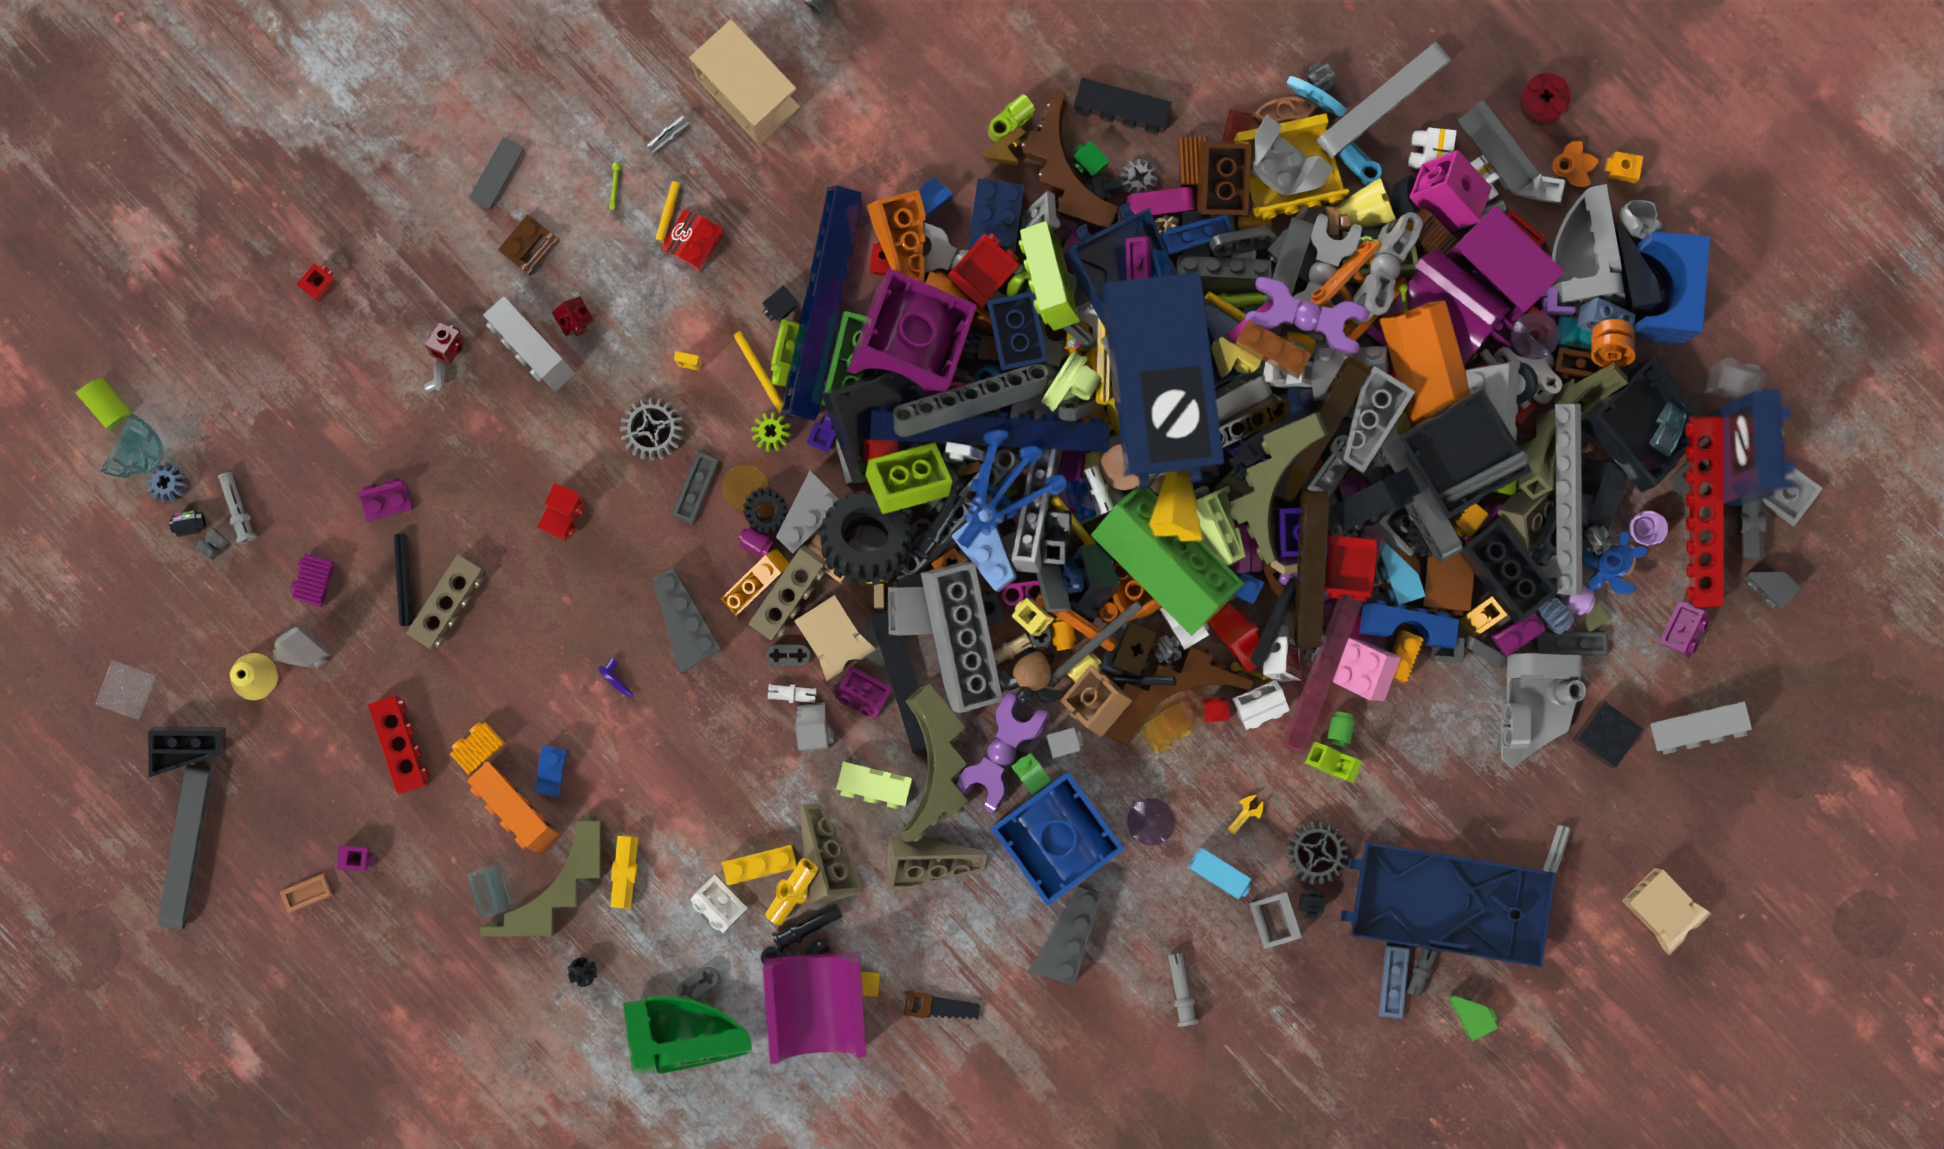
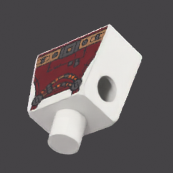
(1283, 658)

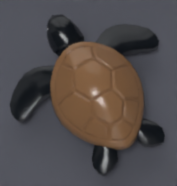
(1031, 675)

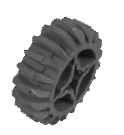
(1321, 842)

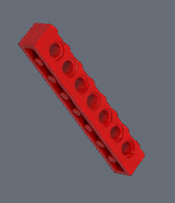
(1712, 593)

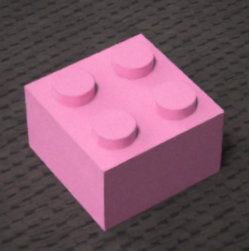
(1366, 669)

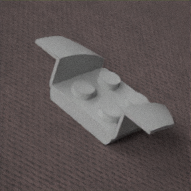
(1284, 166)

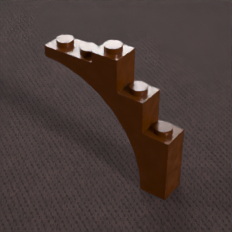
(1047, 148)
(1194, 673)

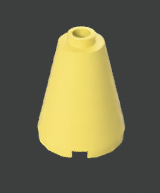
(1368, 206)
(254, 676)

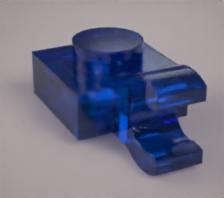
(1079, 495)

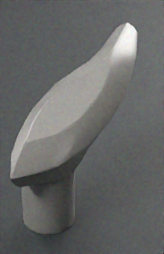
(439, 377)

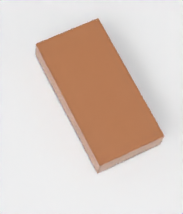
(306, 893)

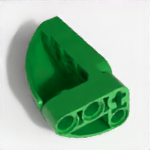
(680, 1035)

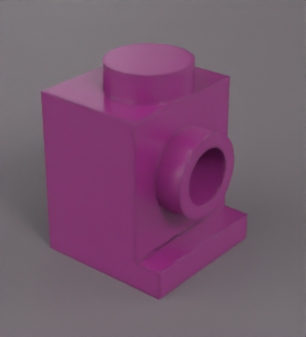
(346, 855)

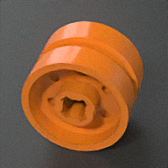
(1613, 343)

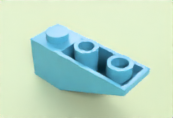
(1401, 578)

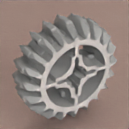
(641, 432)

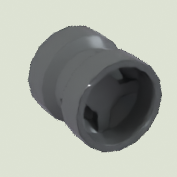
(216, 539)

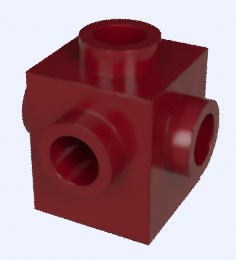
(573, 316)
(445, 343)

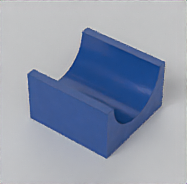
(1683, 267)
(1057, 838)

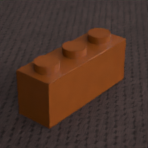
(1273, 349)

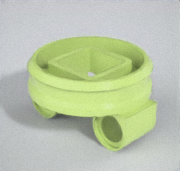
(1071, 381)

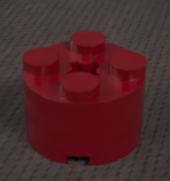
(1535, 107)

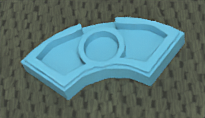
(1316, 95)

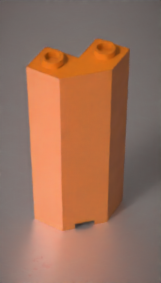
(1426, 358)

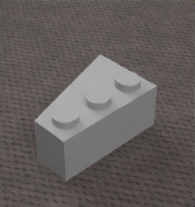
(1329, 361)
(806, 514)
(813, 727)

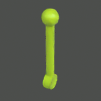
(616, 167)
(1403, 288)

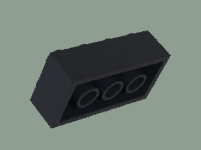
(1507, 570)

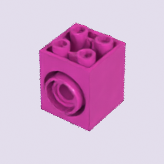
(1451, 191)

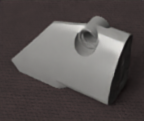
(1538, 702)

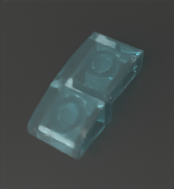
(1670, 429)

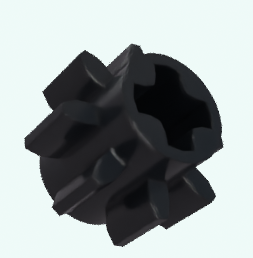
(1312, 903)
(582, 972)

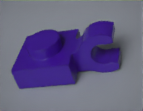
(822, 435)

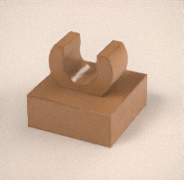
(1336, 220)

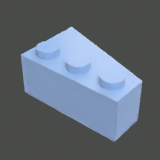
(989, 556)

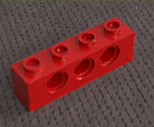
(380, 712)

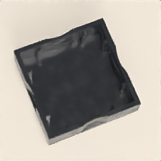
(851, 414)
(1628, 422)
(1459, 445)

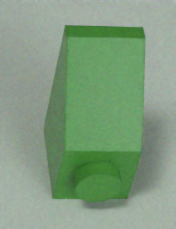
(1031, 774)
(1474, 1017)

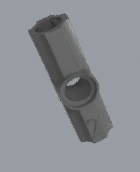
(1751, 526)

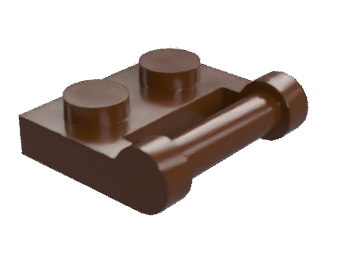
(522, 241)

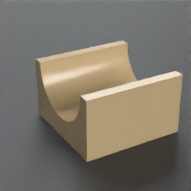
(744, 82)

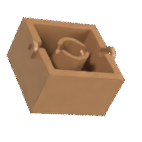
(1095, 701)

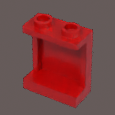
(984, 269)
(1351, 567)

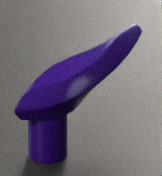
(614, 680)

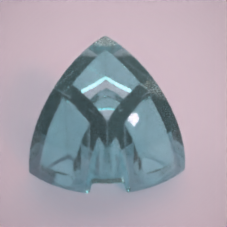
(135, 450)

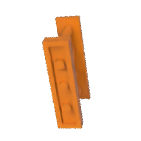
(1350, 268)

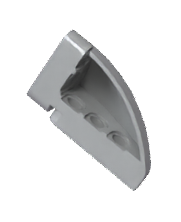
(1588, 253)

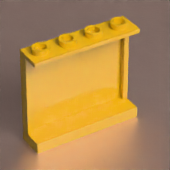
(1303, 136)

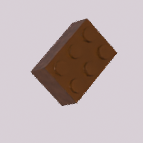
(1224, 177)

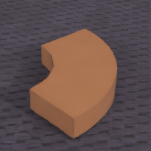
(1286, 109)

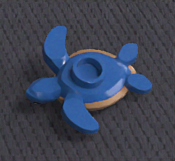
(1613, 565)

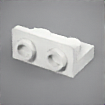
(718, 904)

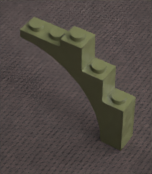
(1542, 449)
(1256, 506)
(944, 763)

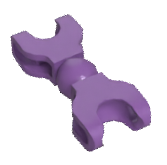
(1307, 315)
(1002, 752)

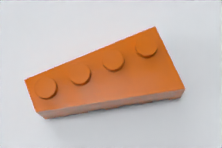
(512, 809)

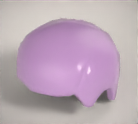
(1648, 528)

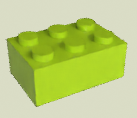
(908, 478)

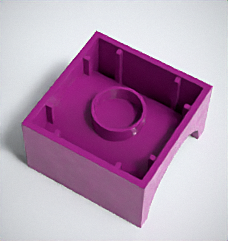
(1506, 262)
(1470, 304)
(913, 332)
(814, 1005)

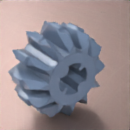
(173, 486)
(1555, 615)

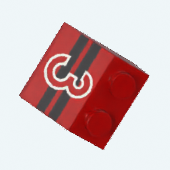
(693, 240)

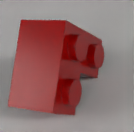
(561, 512)
(1237, 634)

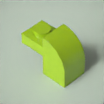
(1333, 762)

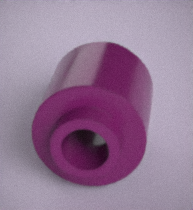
(755, 542)

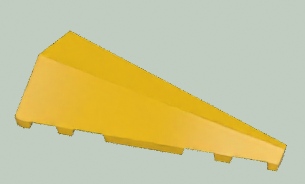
(1176, 508)

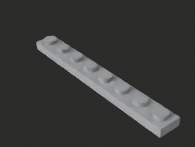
(1568, 498)

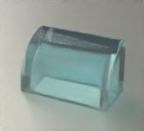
(489, 891)

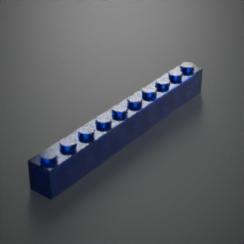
(821, 303)
(1022, 431)

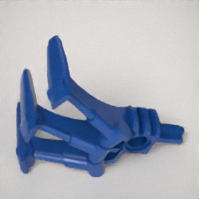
(1029, 455)

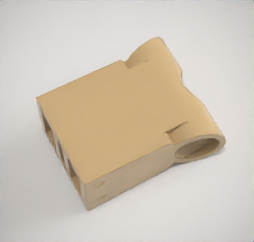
(833, 637)
(1665, 909)

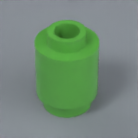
(1341, 729)

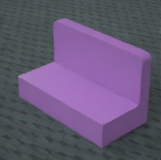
(1549, 306)

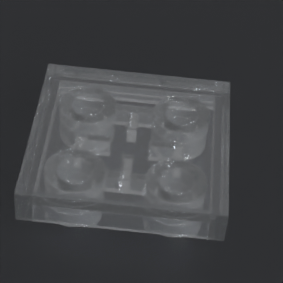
(126, 690)

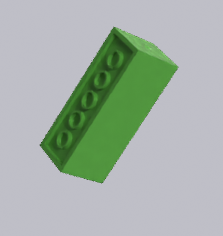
(1176, 573)

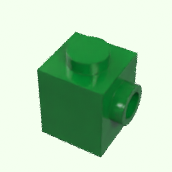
(1089, 160)

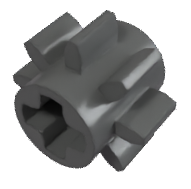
(1321, 76)
(1596, 539)
(1168, 649)

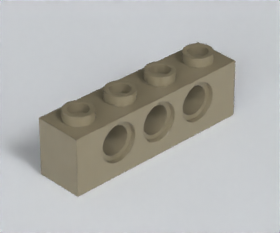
(433, 607)
(764, 620)

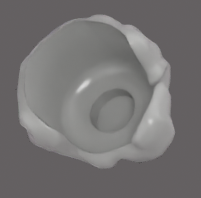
(1640, 219)

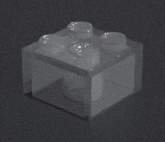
(1733, 380)

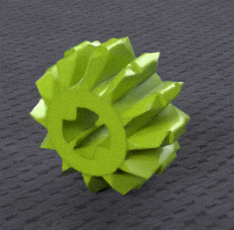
(779, 429)

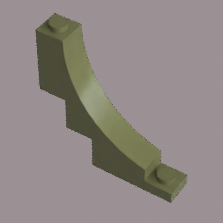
(539, 915)

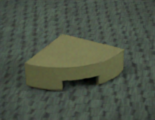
(1596, 617)

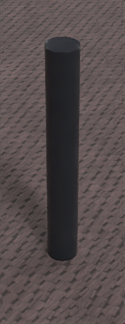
(1144, 680)

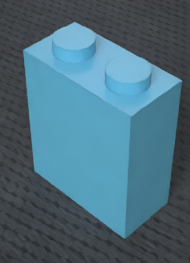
(1220, 873)

